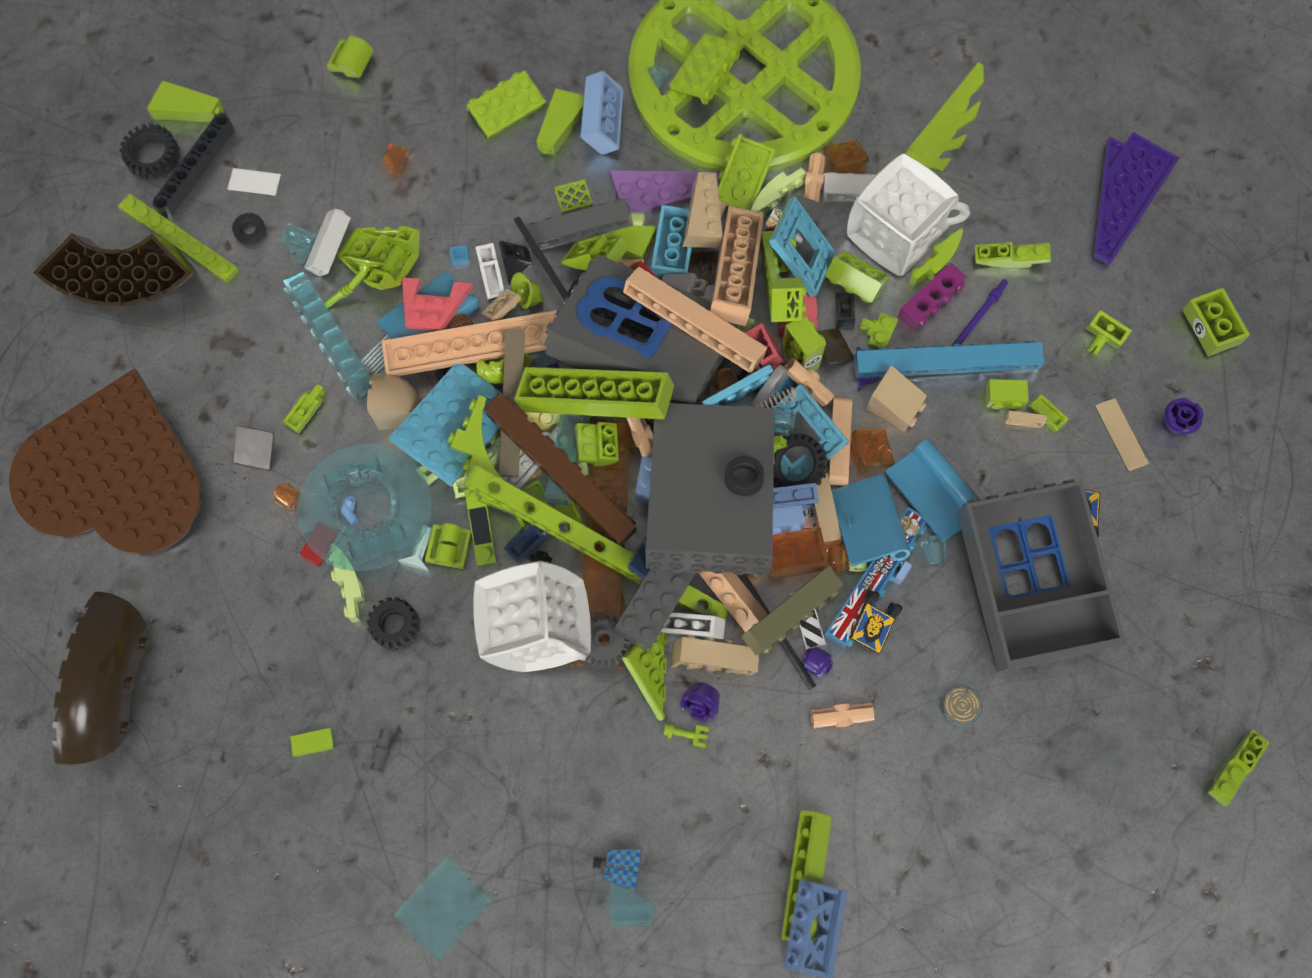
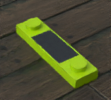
(480, 529)

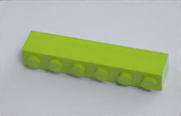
(807, 861)

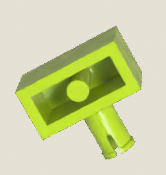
(1106, 331)

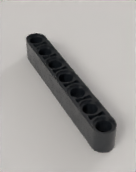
(186, 174)

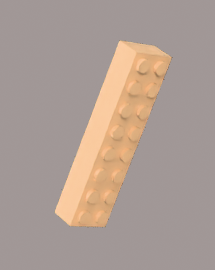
(737, 265)

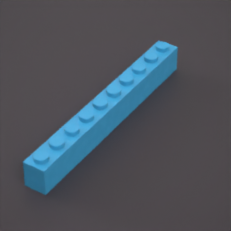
(949, 360)

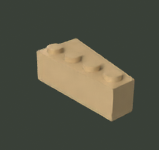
(704, 215)
(714, 655)

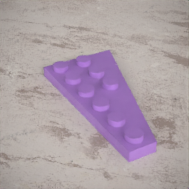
(652, 189)

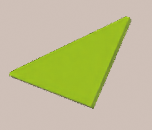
(649, 671)

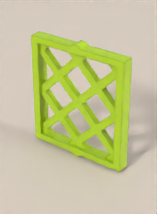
(572, 185)

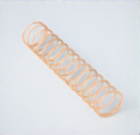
(795, 397)

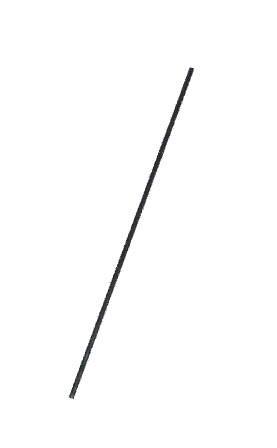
(745, 580)

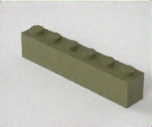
(792, 610)

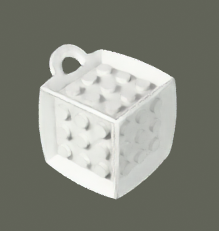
(903, 214)
(531, 617)

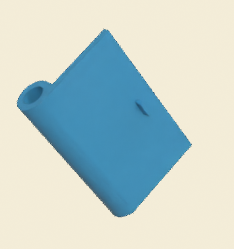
(394, 321)
(932, 488)
(870, 521)

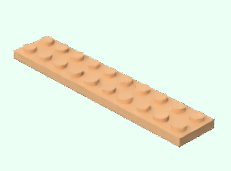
(462, 344)

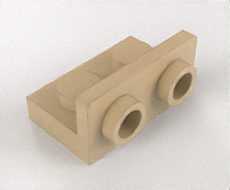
(501, 306)

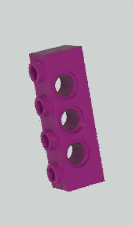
(949, 276)

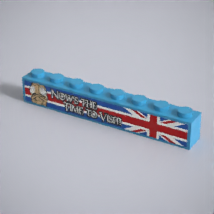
(875, 578)

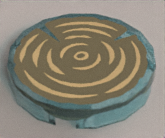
(961, 706)

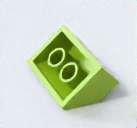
(856, 276)

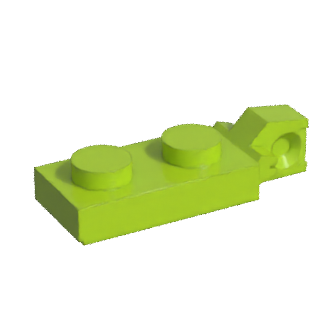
(304, 409)

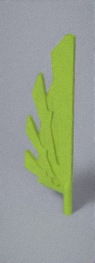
(941, 129)

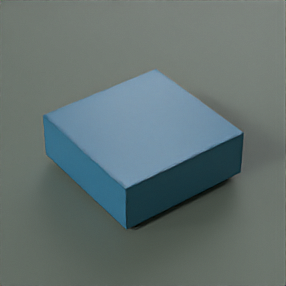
(459, 255)

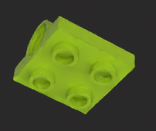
(448, 545)

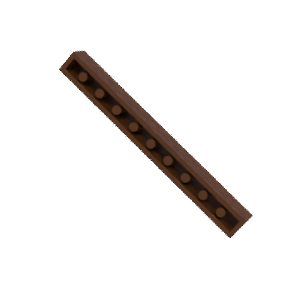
(560, 470)

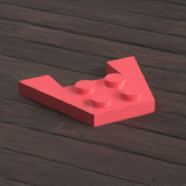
(430, 311)

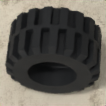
(387, 609)

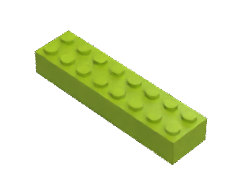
(595, 392)

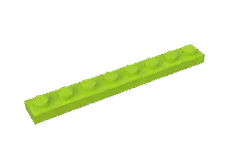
(178, 238)

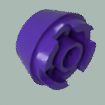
(1183, 416)
(701, 701)

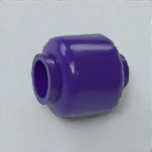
(817, 661)

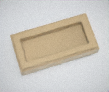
(1025, 419)

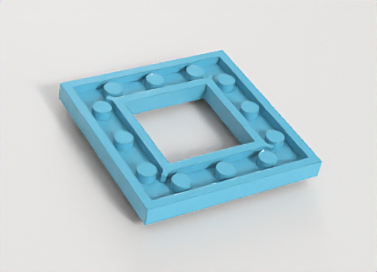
(795, 218)
(832, 438)

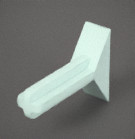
(418, 553)

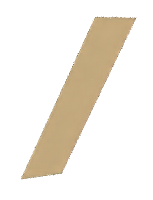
(1122, 434)

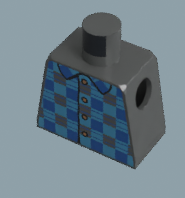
(620, 867)

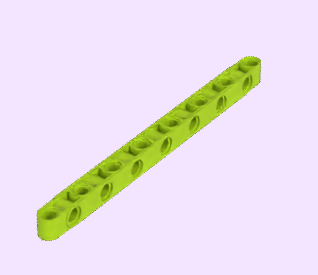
(577, 536)

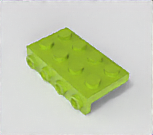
(706, 67)
(505, 104)
(744, 172)

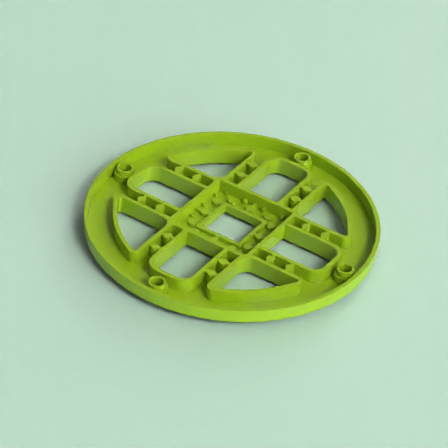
(792, 141)

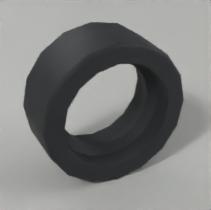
(748, 463)

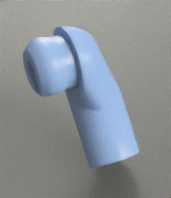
(348, 509)

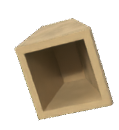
(897, 400)

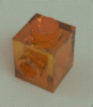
(395, 159)

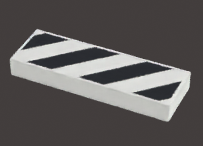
(811, 631)

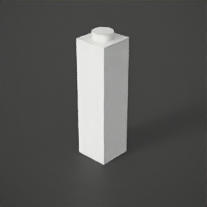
(327, 242)

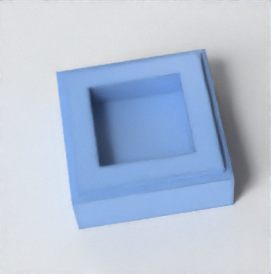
(902, 573)

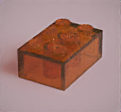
(798, 553)

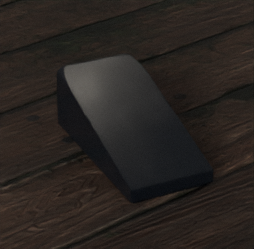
(844, 311)

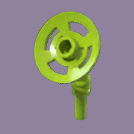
(364, 266)

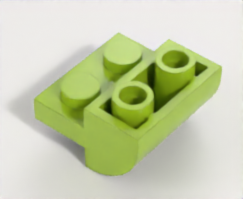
(350, 57)
(596, 443)

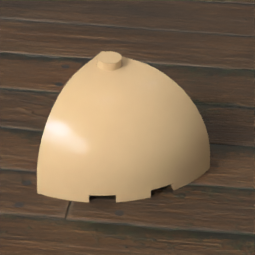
(390, 400)

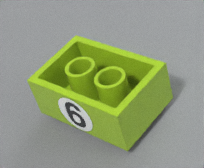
(1215, 322)
(803, 343)

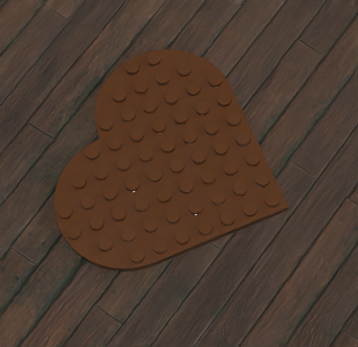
(109, 470)

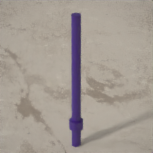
(994, 295)

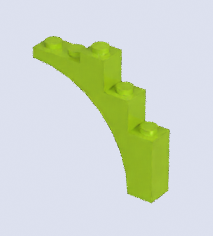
(471, 444)

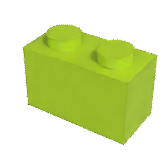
(1006, 394)

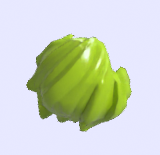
(491, 370)

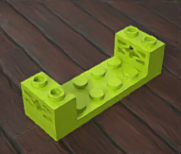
(779, 289)

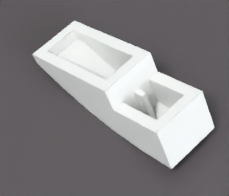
(490, 270)

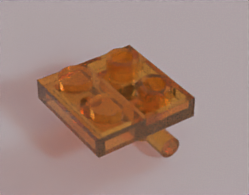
(847, 157)
(871, 449)

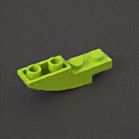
(1012, 256)
(940, 258)
(1237, 766)

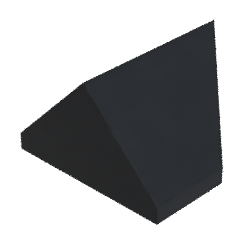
(515, 258)

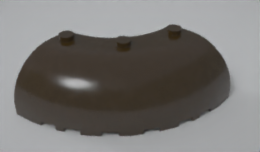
(116, 276)
(98, 680)

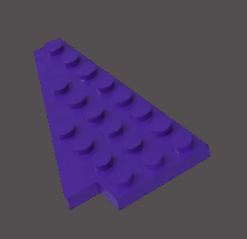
(1129, 184)

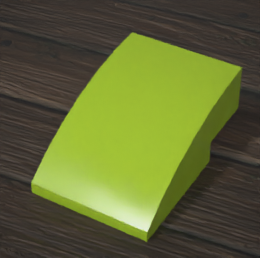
(587, 249)

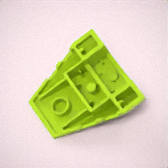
(393, 246)

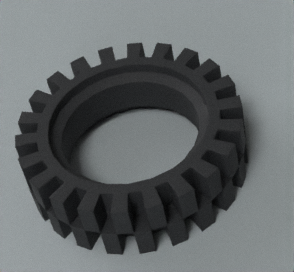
(141, 135)
(819, 457)

